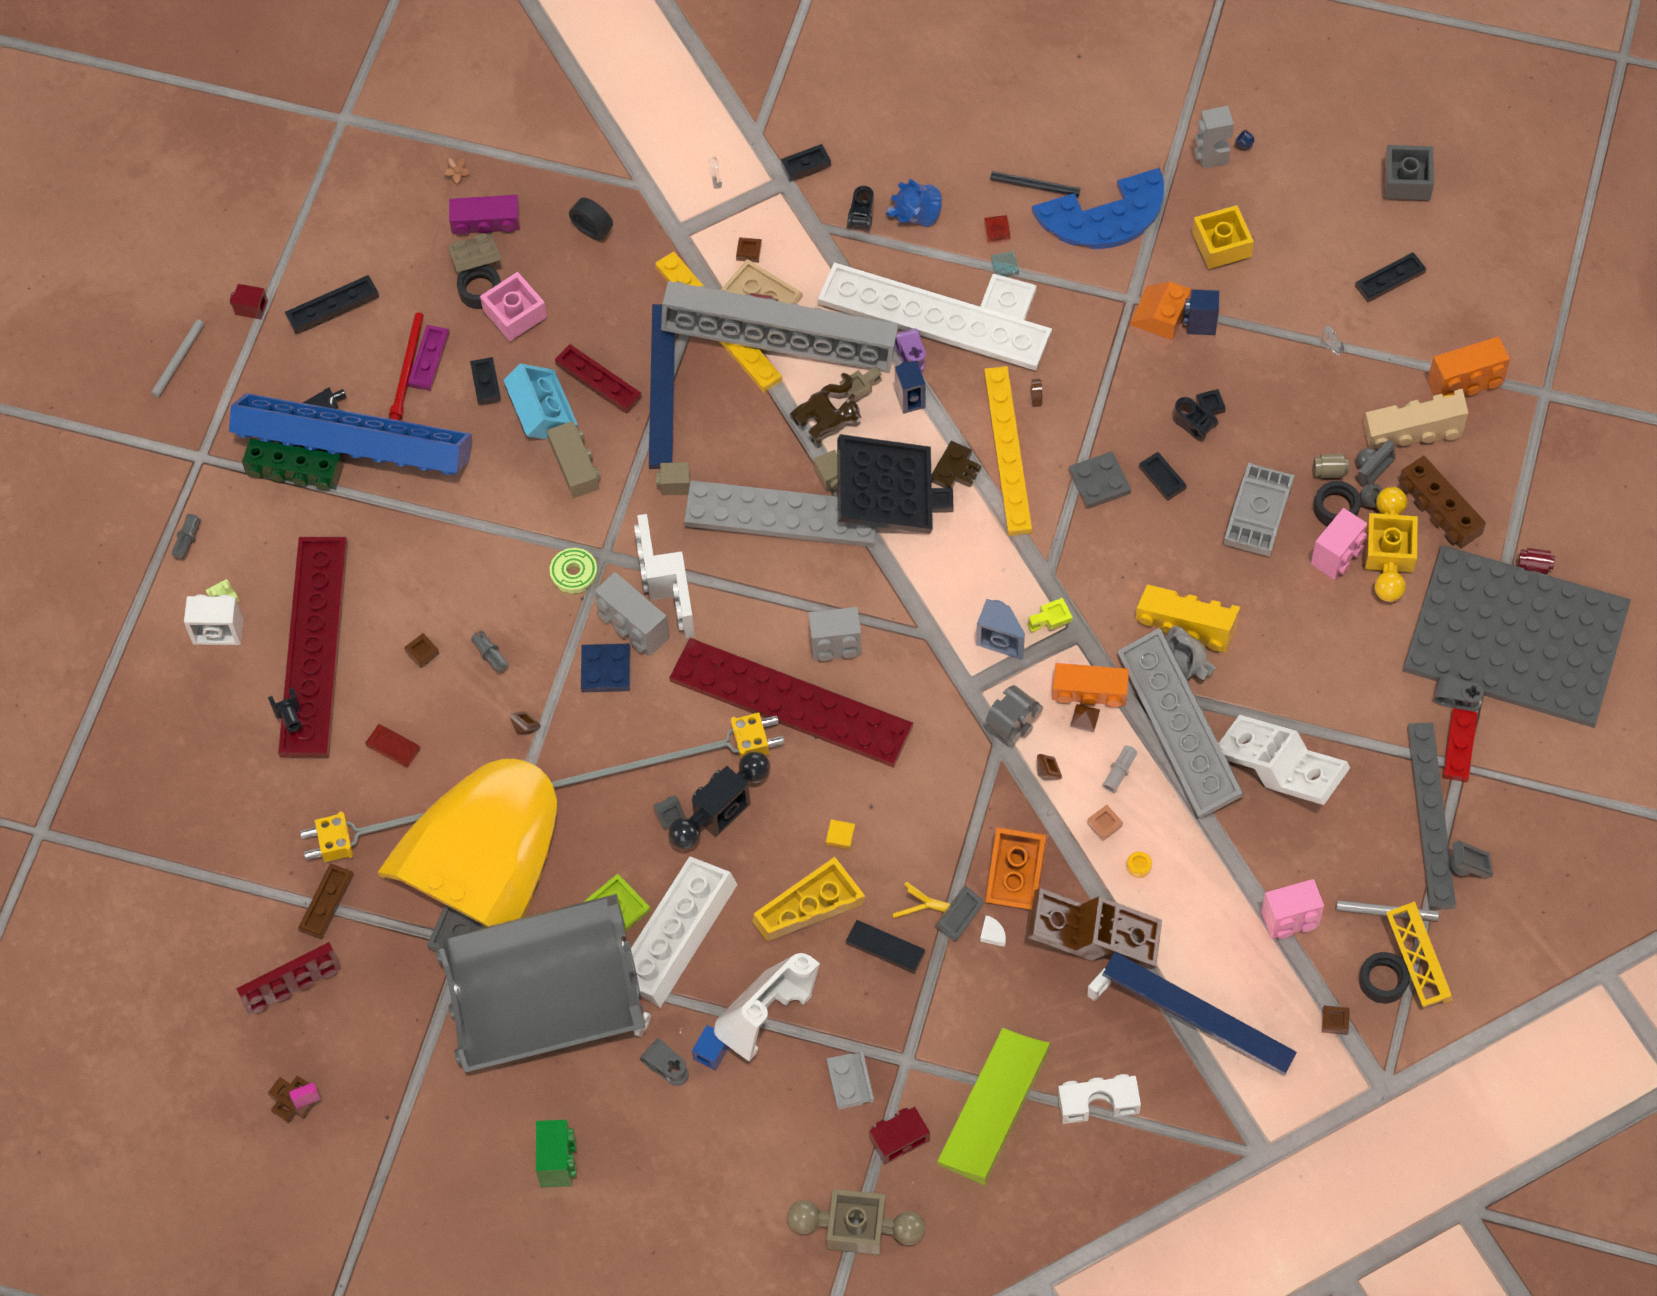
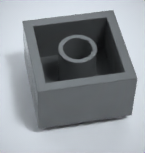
(1408, 172)

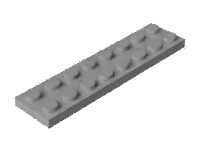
(772, 514)
(1180, 723)

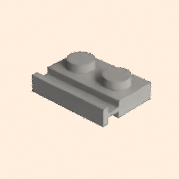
(850, 1080)

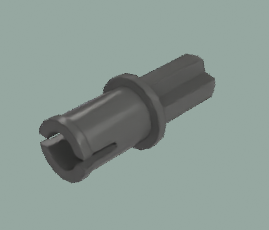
(185, 536)
(489, 651)

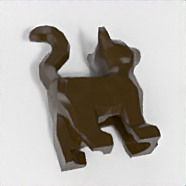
(825, 414)

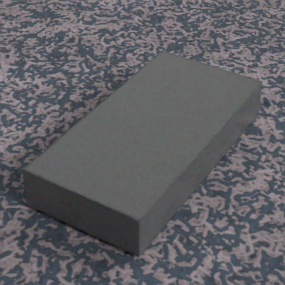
(959, 913)

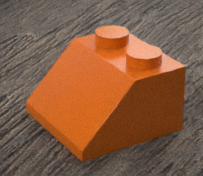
(1161, 309)

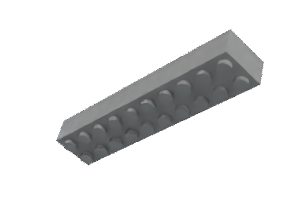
(778, 326)

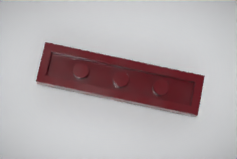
(598, 378)

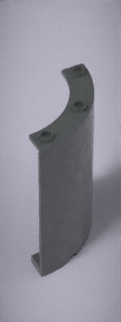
(541, 983)

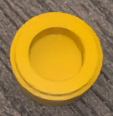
(1139, 864)

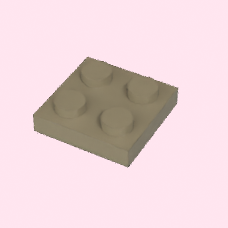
(473, 252)

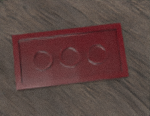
(289, 978)

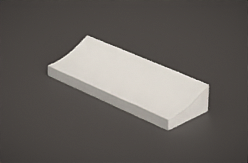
(679, 927)

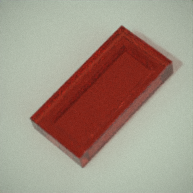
(393, 745)

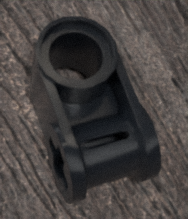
(861, 212)
(1195, 422)

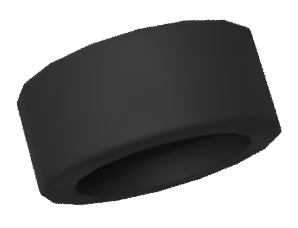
(590, 218)
(467, 276)
(1335, 488)
(1394, 962)

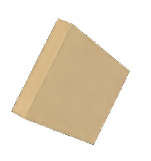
(754, 279)

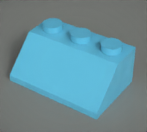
(538, 399)

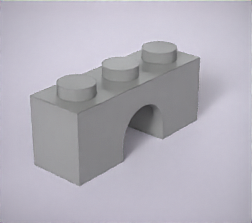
(1214, 130)

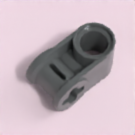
(1456, 693)
(663, 1060)

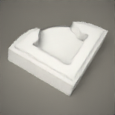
(993, 932)

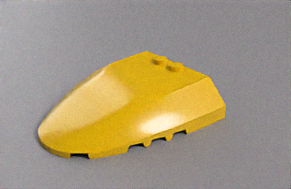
(482, 842)

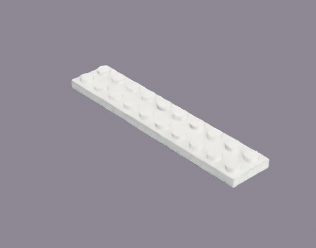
(935, 316)

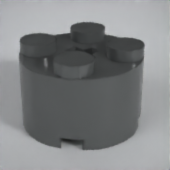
(1013, 714)

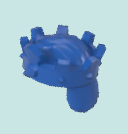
(916, 203)

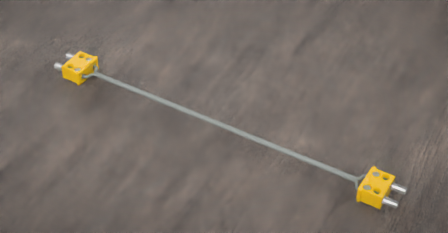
(748, 735)

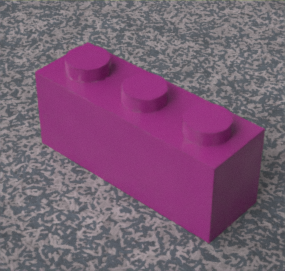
(484, 214)

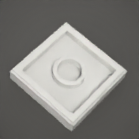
(1009, 296)

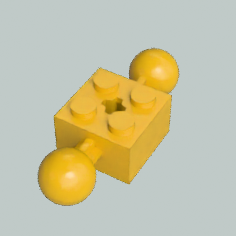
(1391, 543)

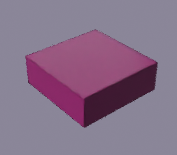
(304, 1095)

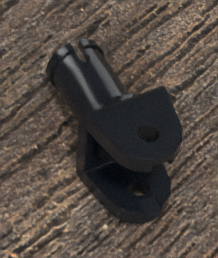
(287, 710)

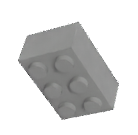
(631, 614)

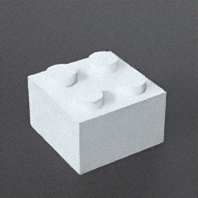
(213, 620)

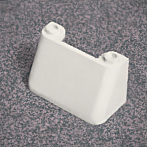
(785, 982)

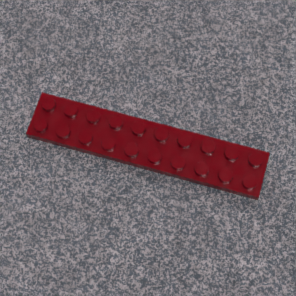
(314, 644)
(793, 701)

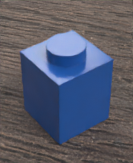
(709, 1049)

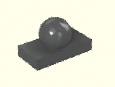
(1374, 462)
(1469, 860)

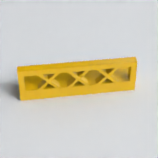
(1430, 956)

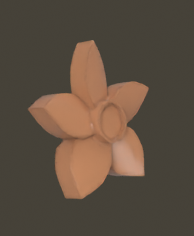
(456, 169)

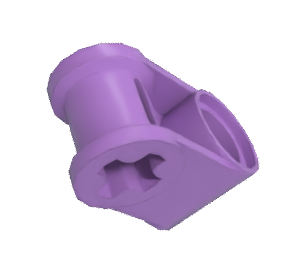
(910, 347)

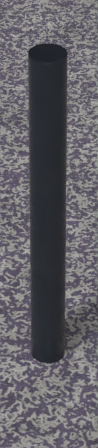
(1033, 183)

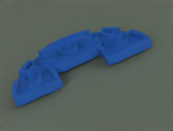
(1109, 223)

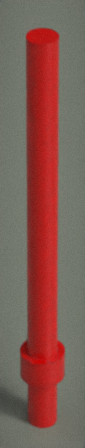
(396, 410)

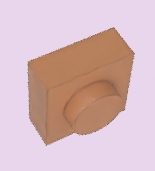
(1105, 822)

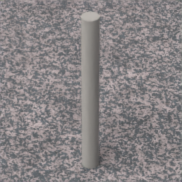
(177, 358)
(1381, 910)

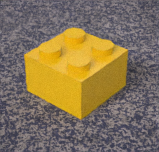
(1222, 237)

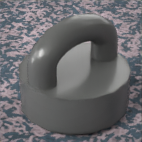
(1369, 495)

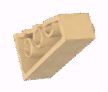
(1417, 421)

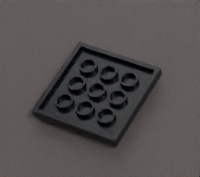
(884, 484)

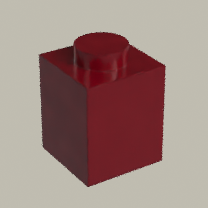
(249, 301)

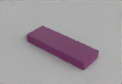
(428, 357)

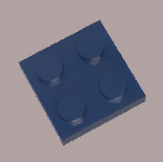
(605, 667)

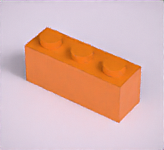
(1090, 684)

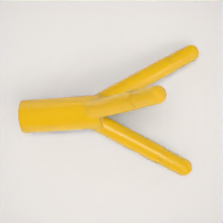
(929, 902)

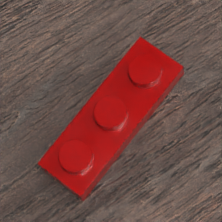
(1460, 745)

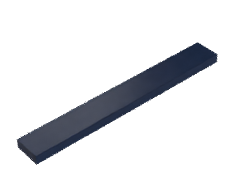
(661, 392)
(1199, 1013)

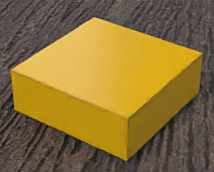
(840, 834)

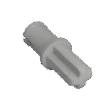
(1119, 769)

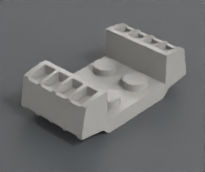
(1258, 509)

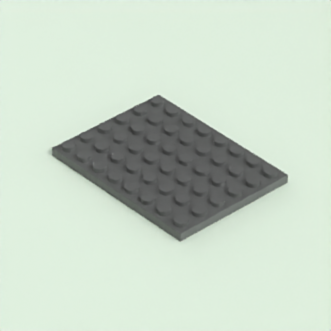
(1518, 635)

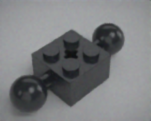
(720, 800)

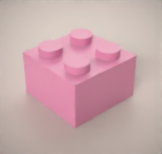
(513, 306)
(1339, 544)
(1292, 909)

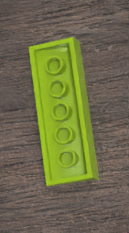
(994, 1105)

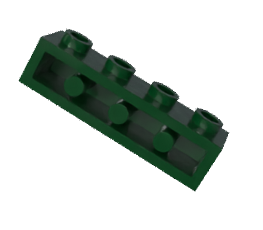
(292, 464)

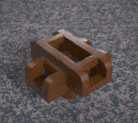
(285, 1099)

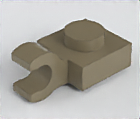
(862, 383)

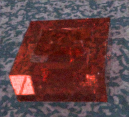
(997, 228)

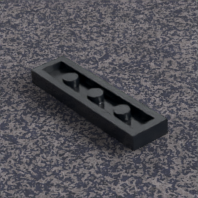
(332, 304)

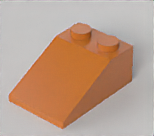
(1016, 867)

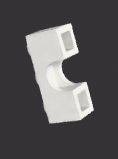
(1119, 1092)

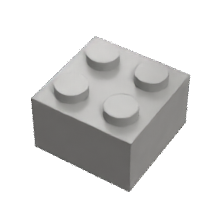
(835, 633)

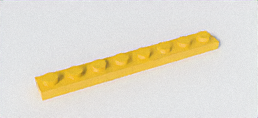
(749, 358)
(1008, 451)

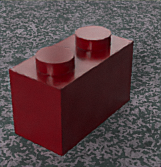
(899, 1134)

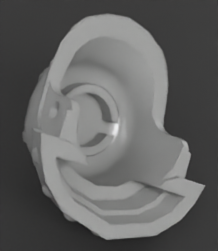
(1189, 653)

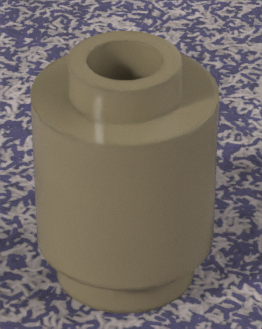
(1330, 465)

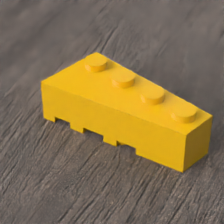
(1201, 620)
(811, 900)

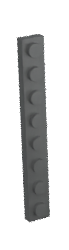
(1431, 816)

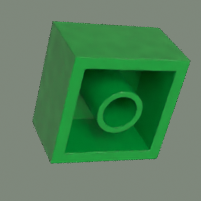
(555, 1153)

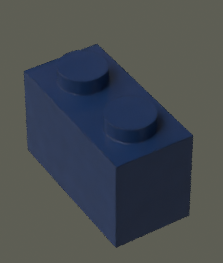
(1202, 312)
(910, 387)

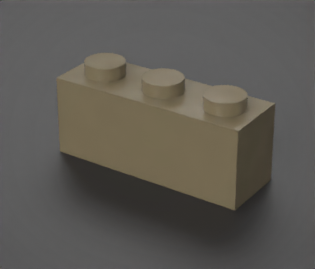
(574, 459)

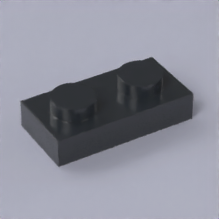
(805, 162)
(485, 380)

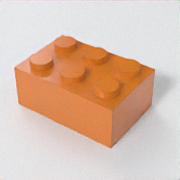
(1469, 368)

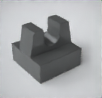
(668, 811)

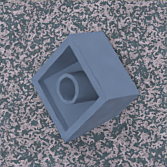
(1000, 630)

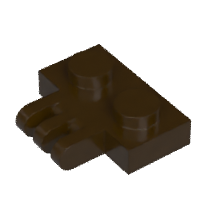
(955, 467)

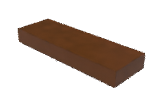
(326, 901)

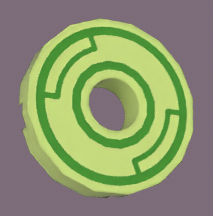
(573, 558)

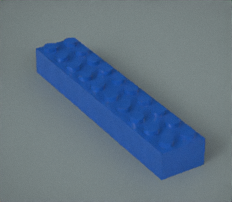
(350, 433)

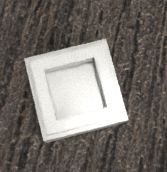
(1098, 986)

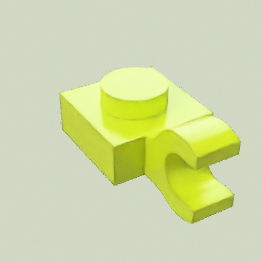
(1052, 614)

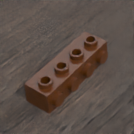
(1442, 502)

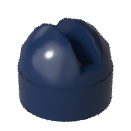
(1245, 140)

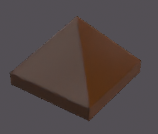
(1085, 718)
(523, 722)
(1048, 767)

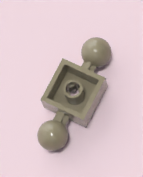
(861, 1238)

